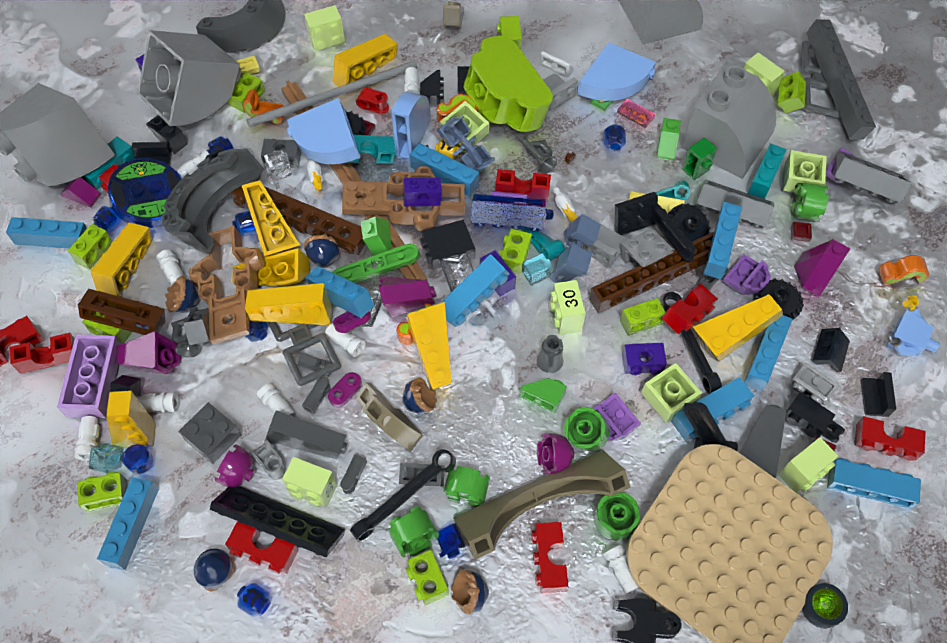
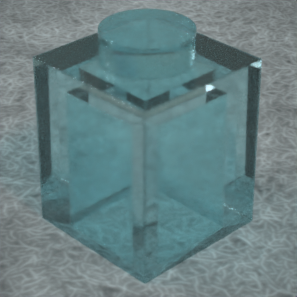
(537, 269)
(106, 458)

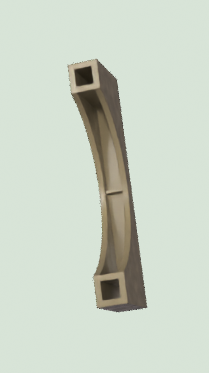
(485, 524)

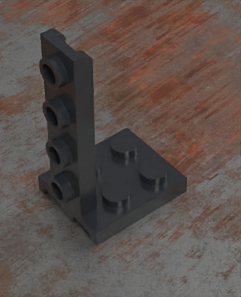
(645, 212)
(705, 426)

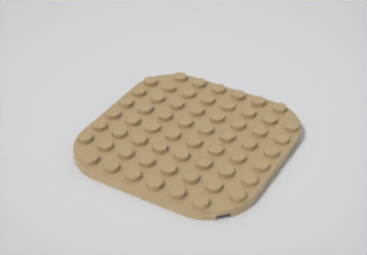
(729, 548)

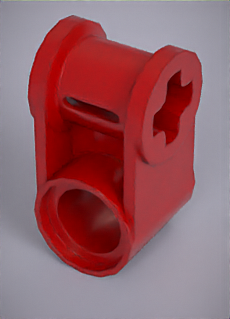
(372, 100)

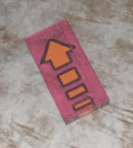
(636, 113)

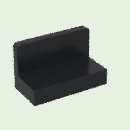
(153, 150)
(831, 348)
(878, 395)

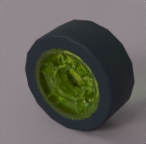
(831, 597)

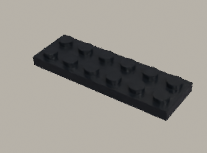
(278, 520)

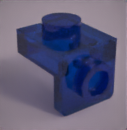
(450, 542)

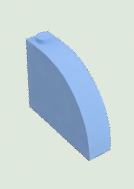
(616, 74)
(410, 122)
(324, 134)

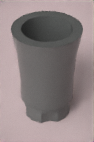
(551, 355)

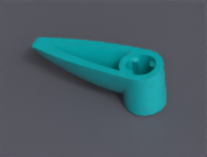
(674, 192)
(544, 244)

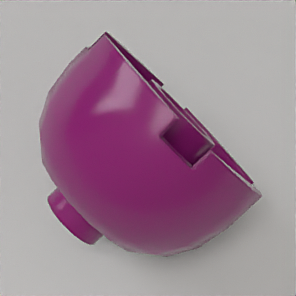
(554, 453)
(235, 468)

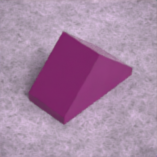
(81, 192)

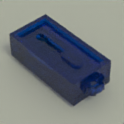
(509, 211)

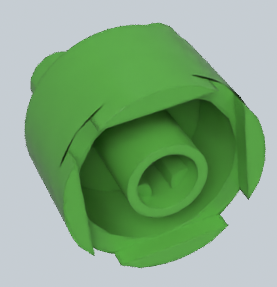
(810, 201)
(580, 420)
(466, 485)
(613, 527)
(413, 532)

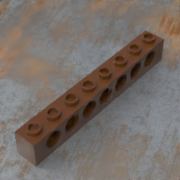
(309, 215)
(646, 278)

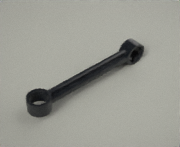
(710, 379)
(366, 526)

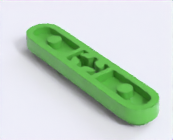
(392, 260)

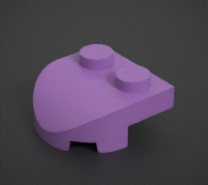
(748, 276)
(619, 417)

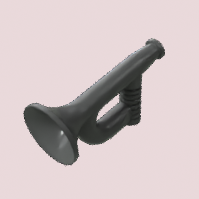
(546, 160)
(183, 347)

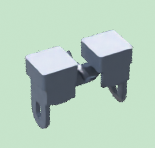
(455, 131)
(575, 259)

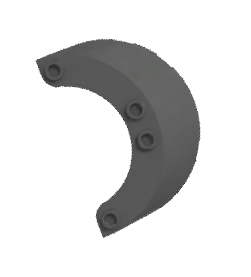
(246, 28)
(201, 192)

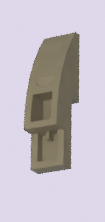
(387, 417)

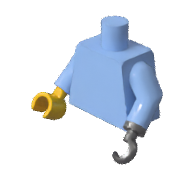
(912, 332)

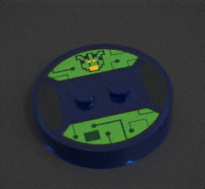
(140, 190)

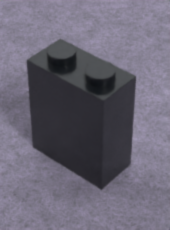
(447, 242)

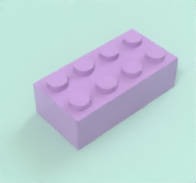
(89, 376)

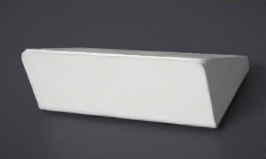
(556, 64)

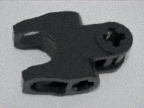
(647, 622)

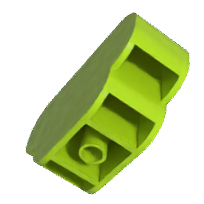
(507, 86)

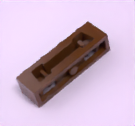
(121, 312)

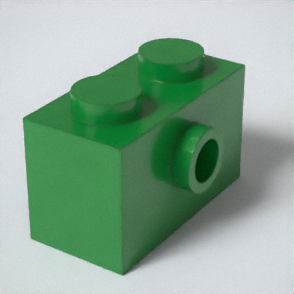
(699, 158)

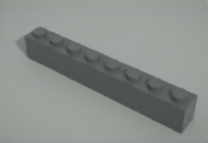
(840, 79)

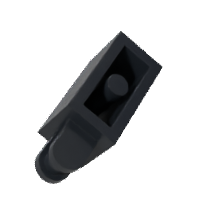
(813, 418)

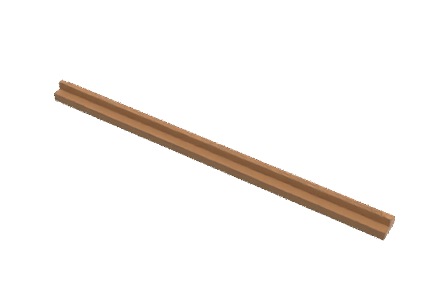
(346, 172)

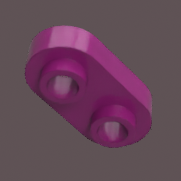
(348, 321)
(345, 388)

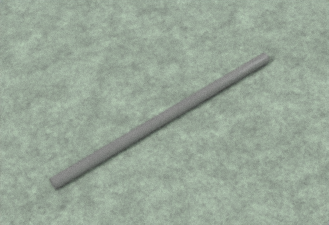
(273, 114)

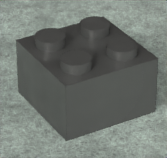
(210, 433)

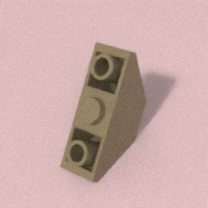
(453, 13)

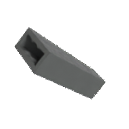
(305, 436)
(765, 439)

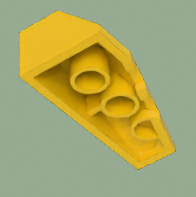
(282, 269)

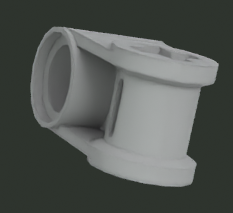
(266, 458)

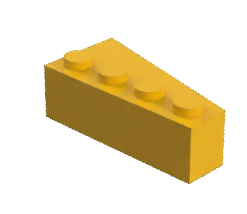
(363, 59)
(270, 226)
(121, 259)
(290, 304)
(736, 327)
(431, 342)
(129, 421)

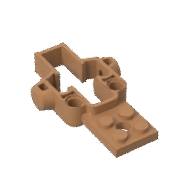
(378, 204)
(211, 287)

